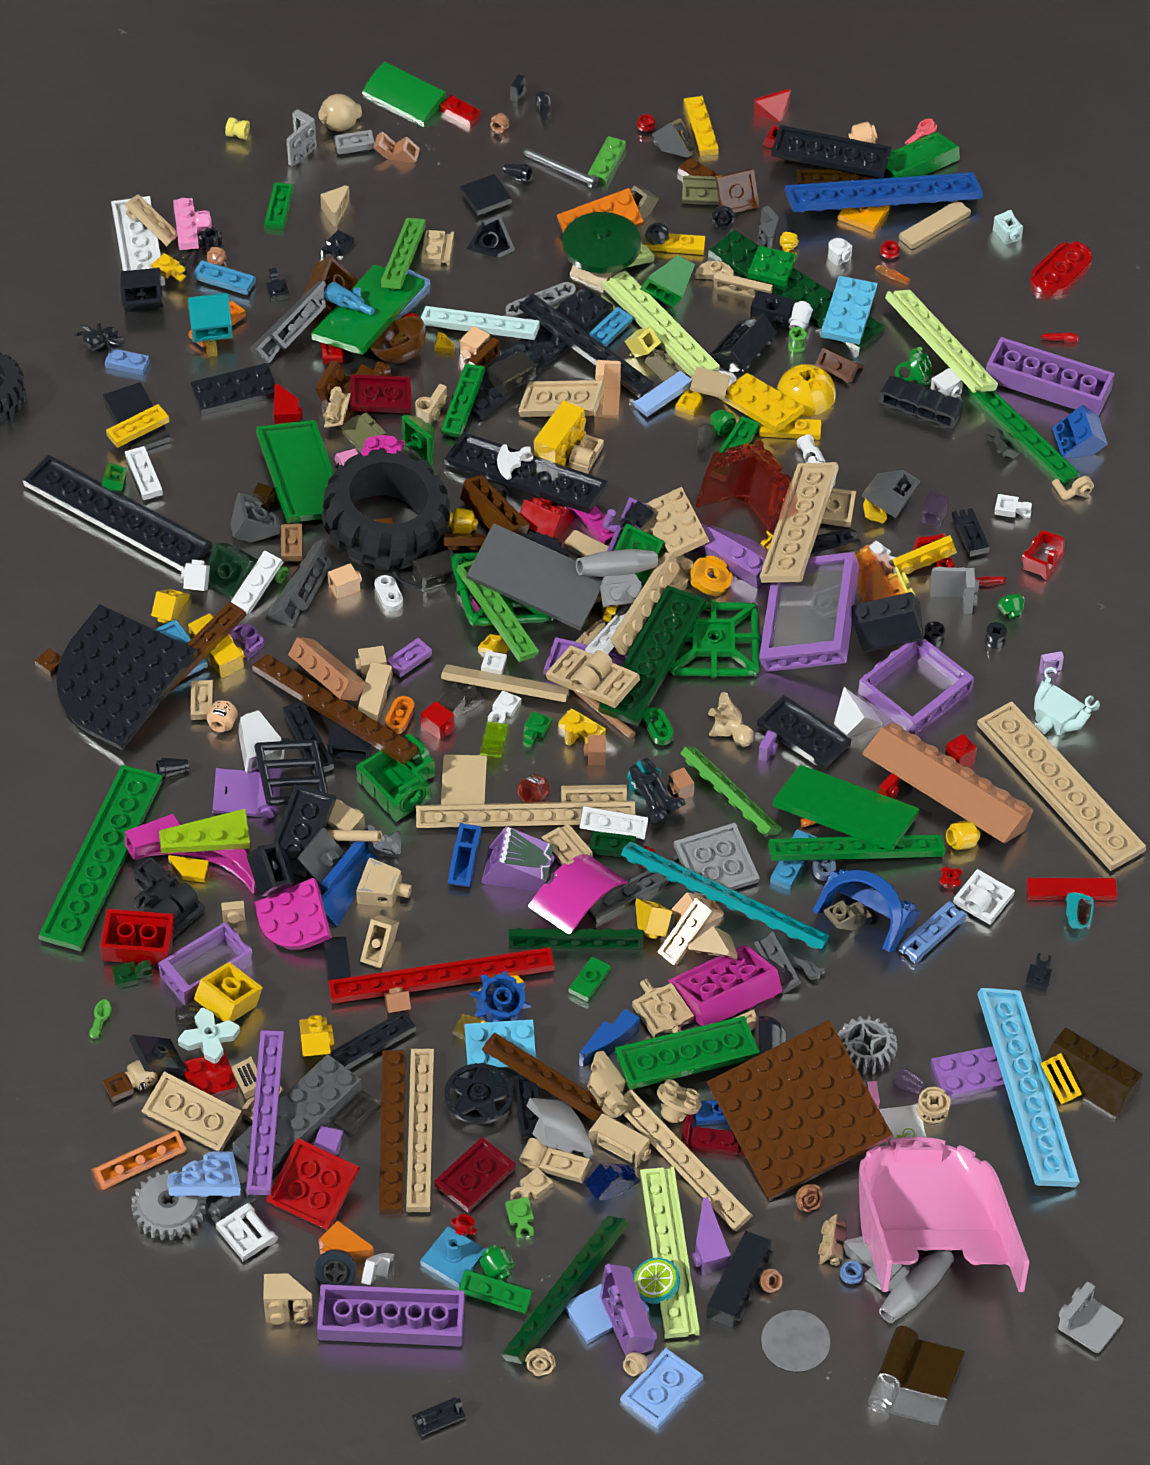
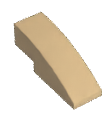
(375, 690)

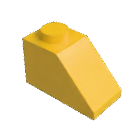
(169, 605)
(652, 918)

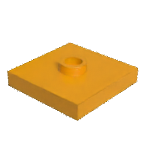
(865, 218)

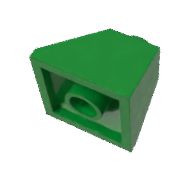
(419, 437)

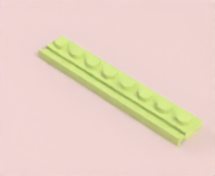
(648, 312)
(941, 341)
(669, 1242)

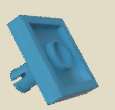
(451, 1256)

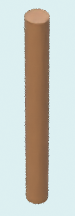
(616, 722)

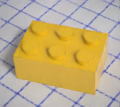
(561, 433)

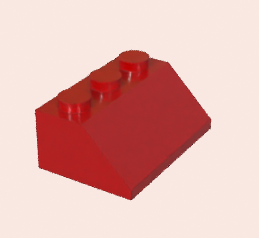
(137, 936)

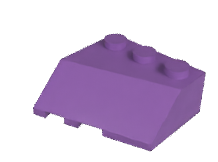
(626, 1310)

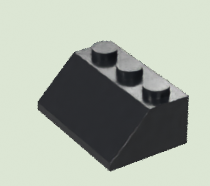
(744, 343)
(888, 622)

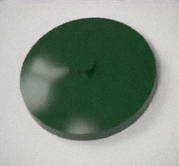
(601, 242)

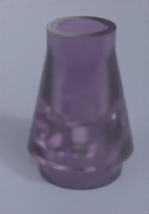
(909, 1081)

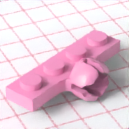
(189, 223)

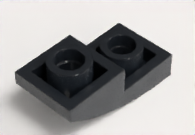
(337, 958)

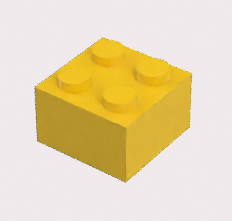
(228, 993)

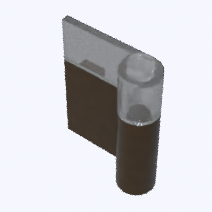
(915, 1377)

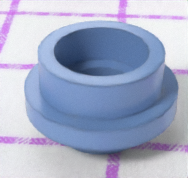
(851, 1266)

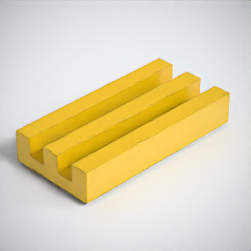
(1052, 1061)

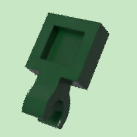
(128, 974)

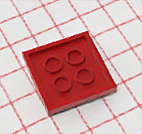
(313, 1184)

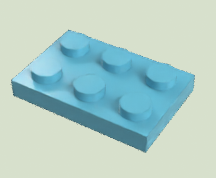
(517, 1032)

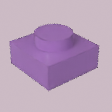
(767, 746)

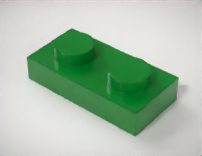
(114, 477)

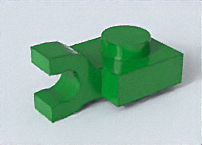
(535, 726)

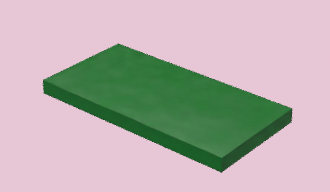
(358, 330)
(297, 467)
(846, 807)

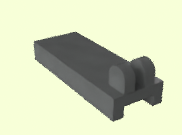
(774, 953)

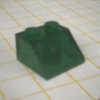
(229, 568)

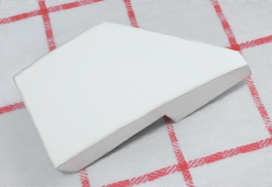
(376, 1267)

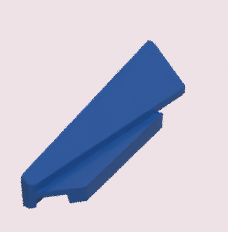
(343, 880)

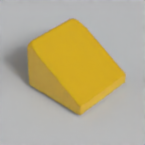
(494, 644)

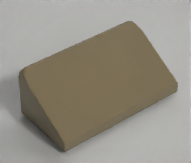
(662, 364)

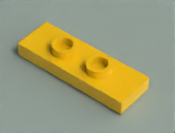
(680, 244)
(795, 429)

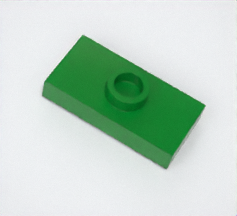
(589, 979)

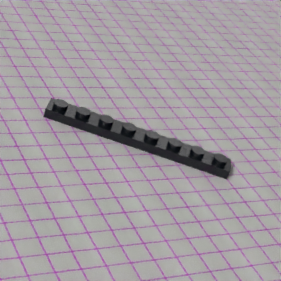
(583, 342)

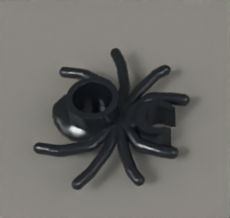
(96, 339)

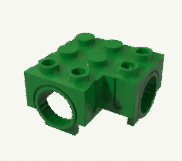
(395, 784)

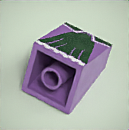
(518, 861)

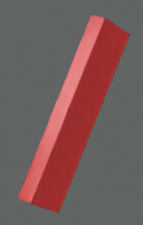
(1060, 887)

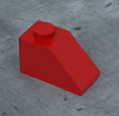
(286, 406)

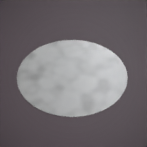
(795, 1340)

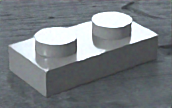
(354, 142)

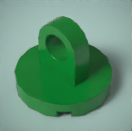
(919, 367)

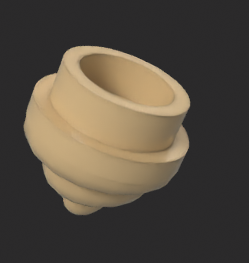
(635, 1363)

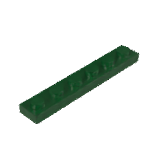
(579, 939)

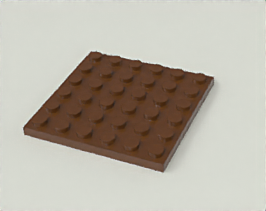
(799, 1110)

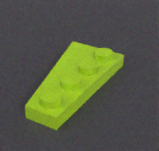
(209, 834)

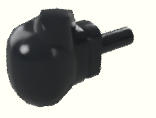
(543, 101)

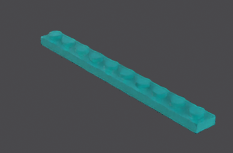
(717, 892)

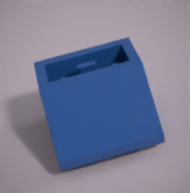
(1079, 434)

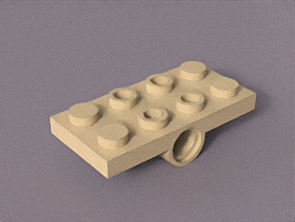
(593, 675)

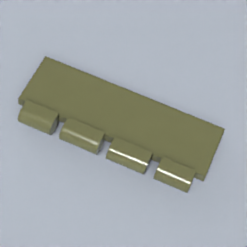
(361, 428)

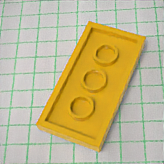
(762, 402)

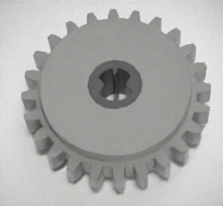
(164, 1213)

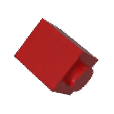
(438, 720)
(961, 750)

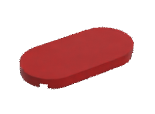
(1061, 268)

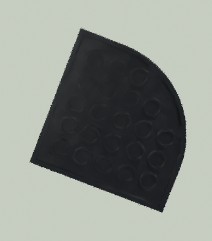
(118, 674)

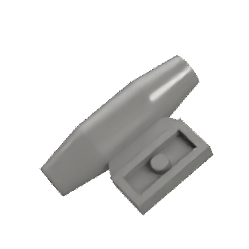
(618, 571)
(910, 1283)

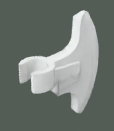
(510, 460)

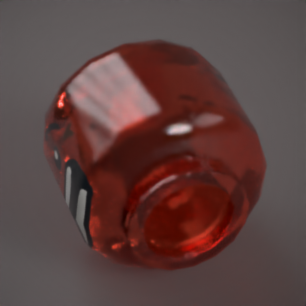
(533, 789)

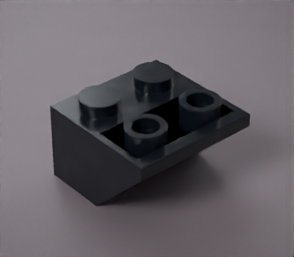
(141, 289)
(271, 869)

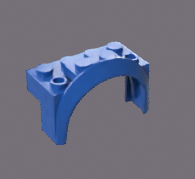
(874, 893)

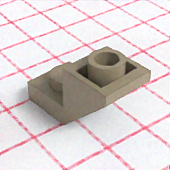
(848, 917)

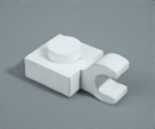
(1010, 505)

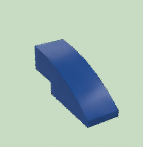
(465, 855)
(610, 1036)

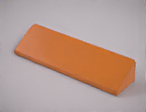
(139, 1160)

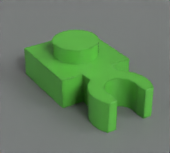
(519, 1214)

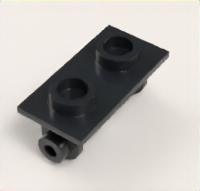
(439, 1416)

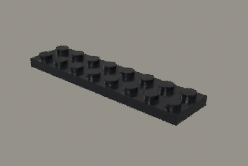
(534, 477)

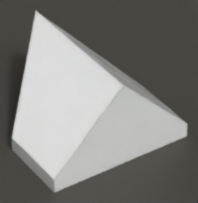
(854, 715)

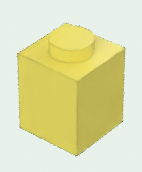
(642, 341)

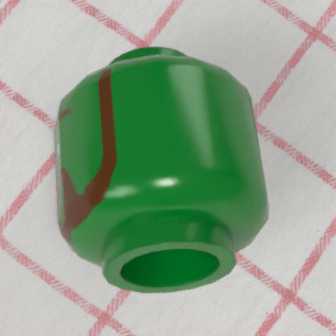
(497, 1262)

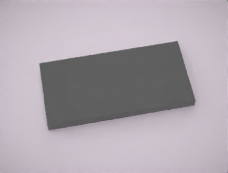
(535, 577)

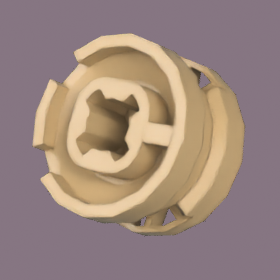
(934, 1104)

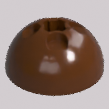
(400, 340)

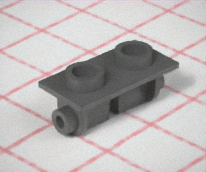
(228, 1205)

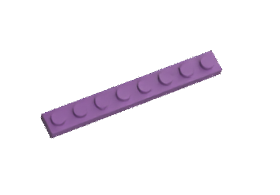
(265, 1113)

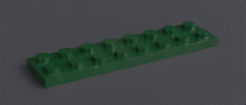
(656, 651)

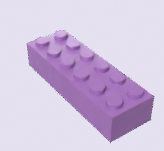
(1049, 376)
(391, 1315)

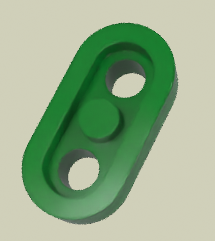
(660, 727)

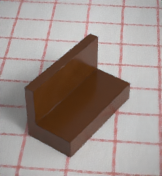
(838, 364)

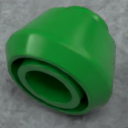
(722, 421)
(1012, 605)

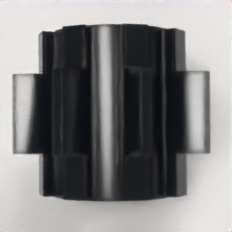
(210, 238)

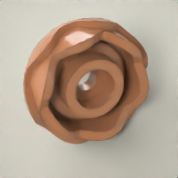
(809, 1197)

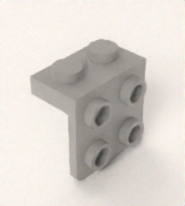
(303, 139)
(956, 584)
(1088, 1319)

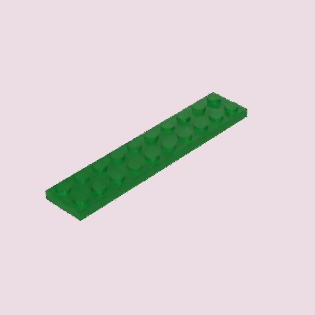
(100, 858)

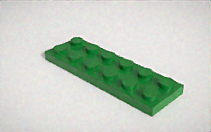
(686, 1052)

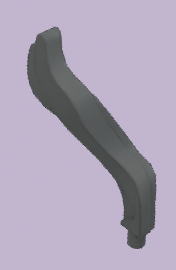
(808, 967)

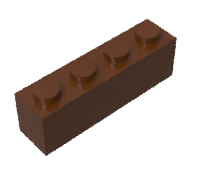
(491, 506)

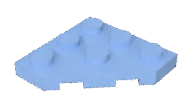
(210, 1176)

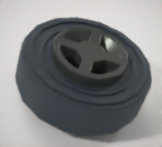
(335, 1258)

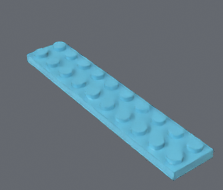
(1028, 1088)

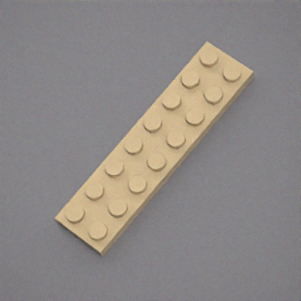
(799, 522)

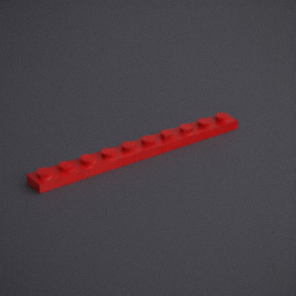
(440, 975)

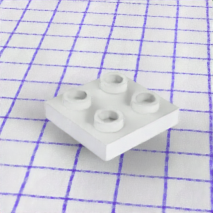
(983, 896)

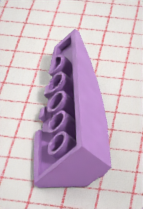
(740, 553)

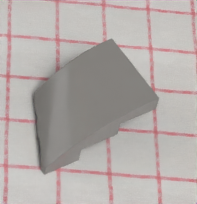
(559, 1127)

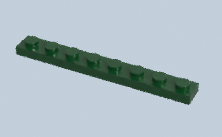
(564, 1289)

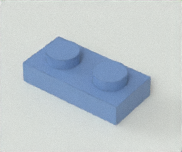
(127, 361)

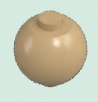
(339, 112)

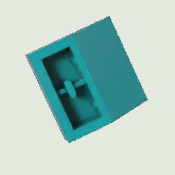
(210, 317)

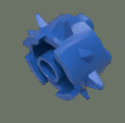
(504, 988)

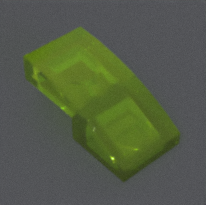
(494, 739)

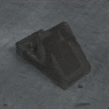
(462, 700)

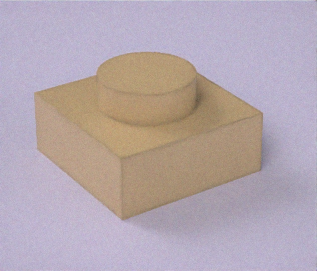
(233, 911)

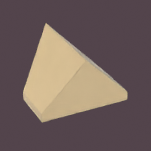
(714, 943)

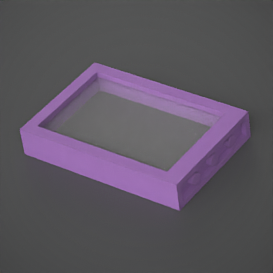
(812, 618)

